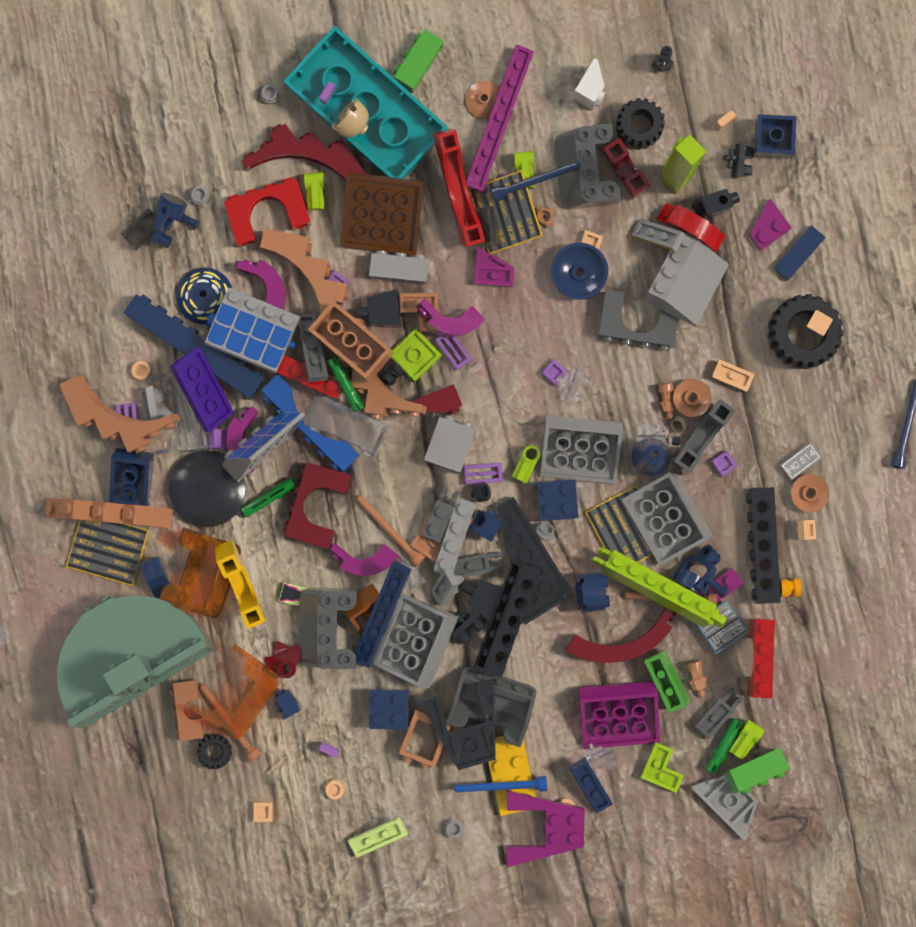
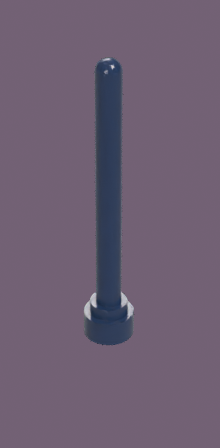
(501, 192)
(899, 459)

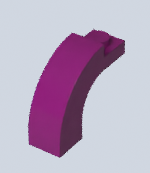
(275, 287)
(449, 327)
(237, 429)
(365, 567)

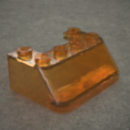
(202, 583)

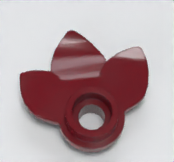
(284, 656)

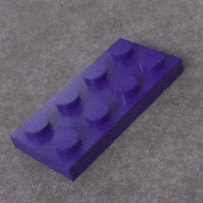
(201, 389)

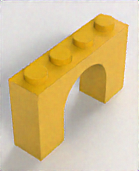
(233, 568)

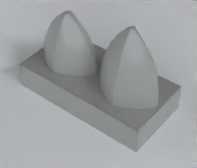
(151, 397)
(446, 586)

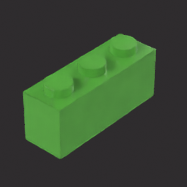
(418, 60)
(667, 681)
(757, 771)

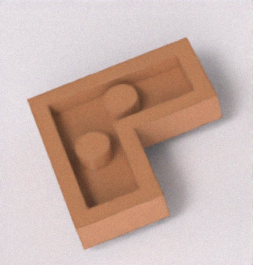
(410, 300)

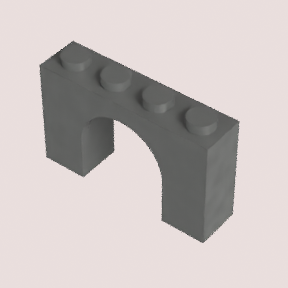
(613, 327)
(702, 436)

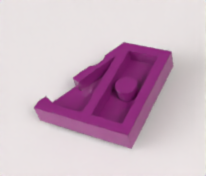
(769, 226)
(492, 270)

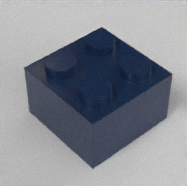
(775, 136)
(557, 500)
(388, 708)

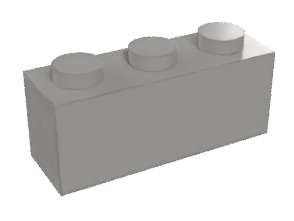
(399, 267)

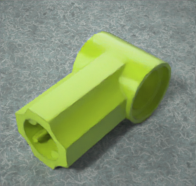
(525, 162)
(314, 185)
(525, 466)
(748, 736)

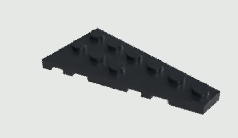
(525, 546)

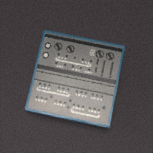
(722, 637)

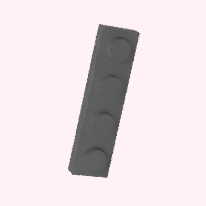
(311, 350)

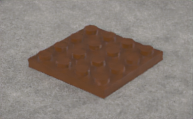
(381, 213)

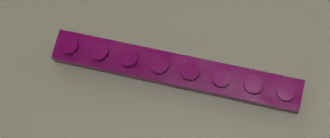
(499, 118)

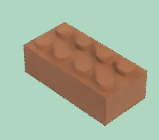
(351, 341)

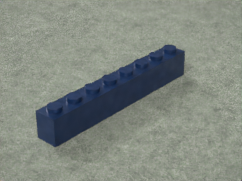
(186, 339)

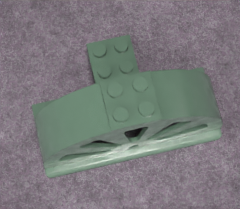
(123, 652)

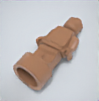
(667, 399)
(698, 681)

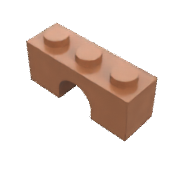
(187, 727)

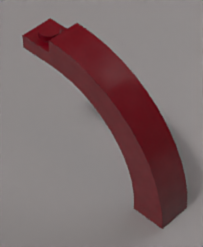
(627, 651)

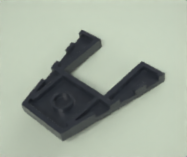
(472, 743)

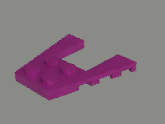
(562, 828)

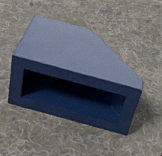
(155, 575)

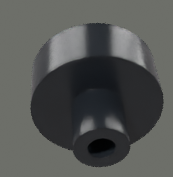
(481, 492)

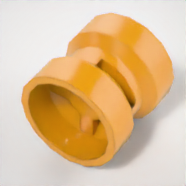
(790, 588)

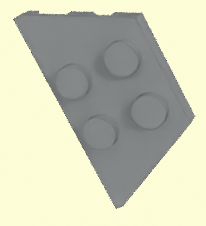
(733, 808)

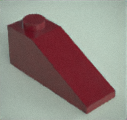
(441, 401)

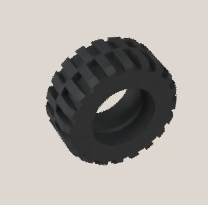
(786, 349)

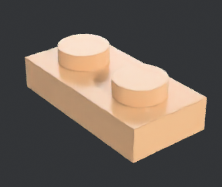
(732, 375)

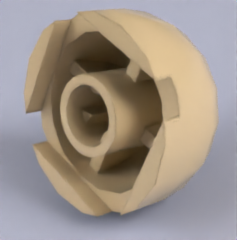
(352, 120)

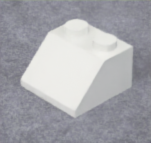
(590, 89)

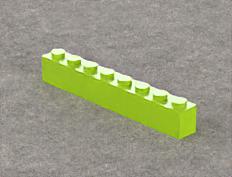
(682, 163)

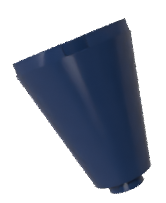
(642, 458)

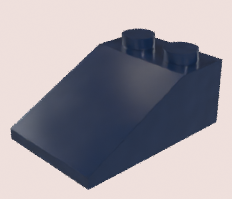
(131, 477)

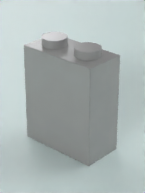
(450, 444)

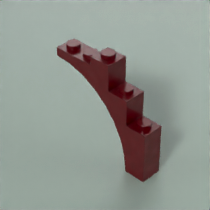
(284, 146)

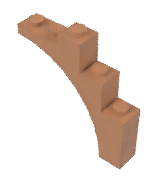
(295, 250)
(379, 397)
(89, 411)
(108, 512)

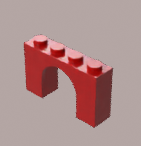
(240, 208)
(761, 680)

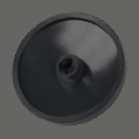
(205, 490)

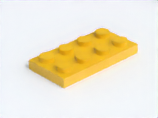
(509, 766)

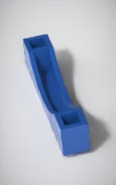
(338, 451)

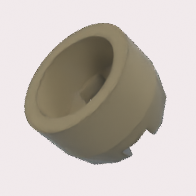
(678, 424)

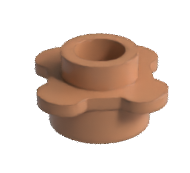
(548, 213)

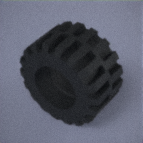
(644, 108)

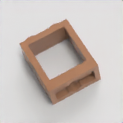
(408, 756)

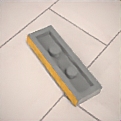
(658, 235)

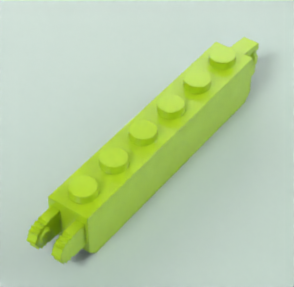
(659, 588)

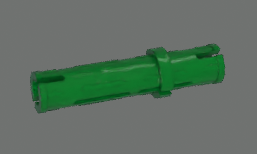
(345, 384)
(288, 485)
(723, 746)

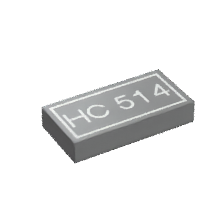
(800, 461)

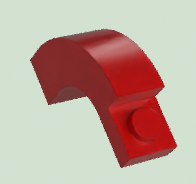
(692, 225)

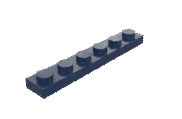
(382, 613)

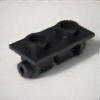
(662, 62)

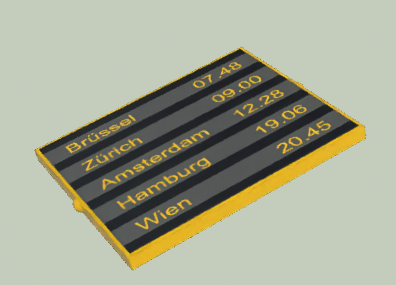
(514, 214)
(617, 528)
(108, 550)

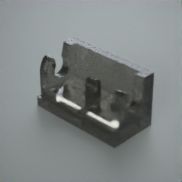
(489, 226)
(140, 230)

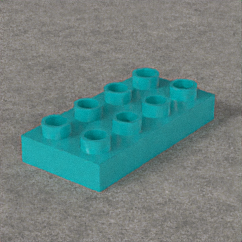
(398, 122)

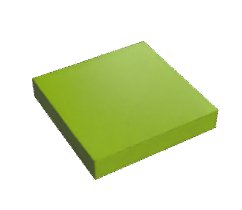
(415, 355)

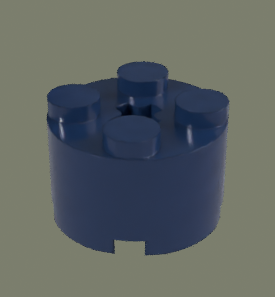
(592, 592)

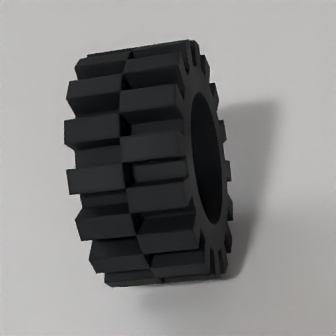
(206, 760)

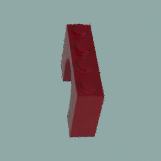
(313, 478)

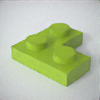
(657, 771)

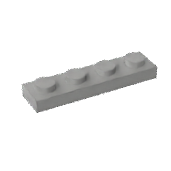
(454, 535)

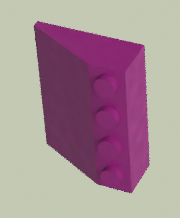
(619, 714)

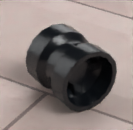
(395, 369)

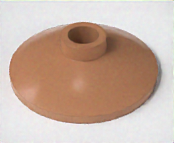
(473, 101)
(699, 391)
(819, 490)

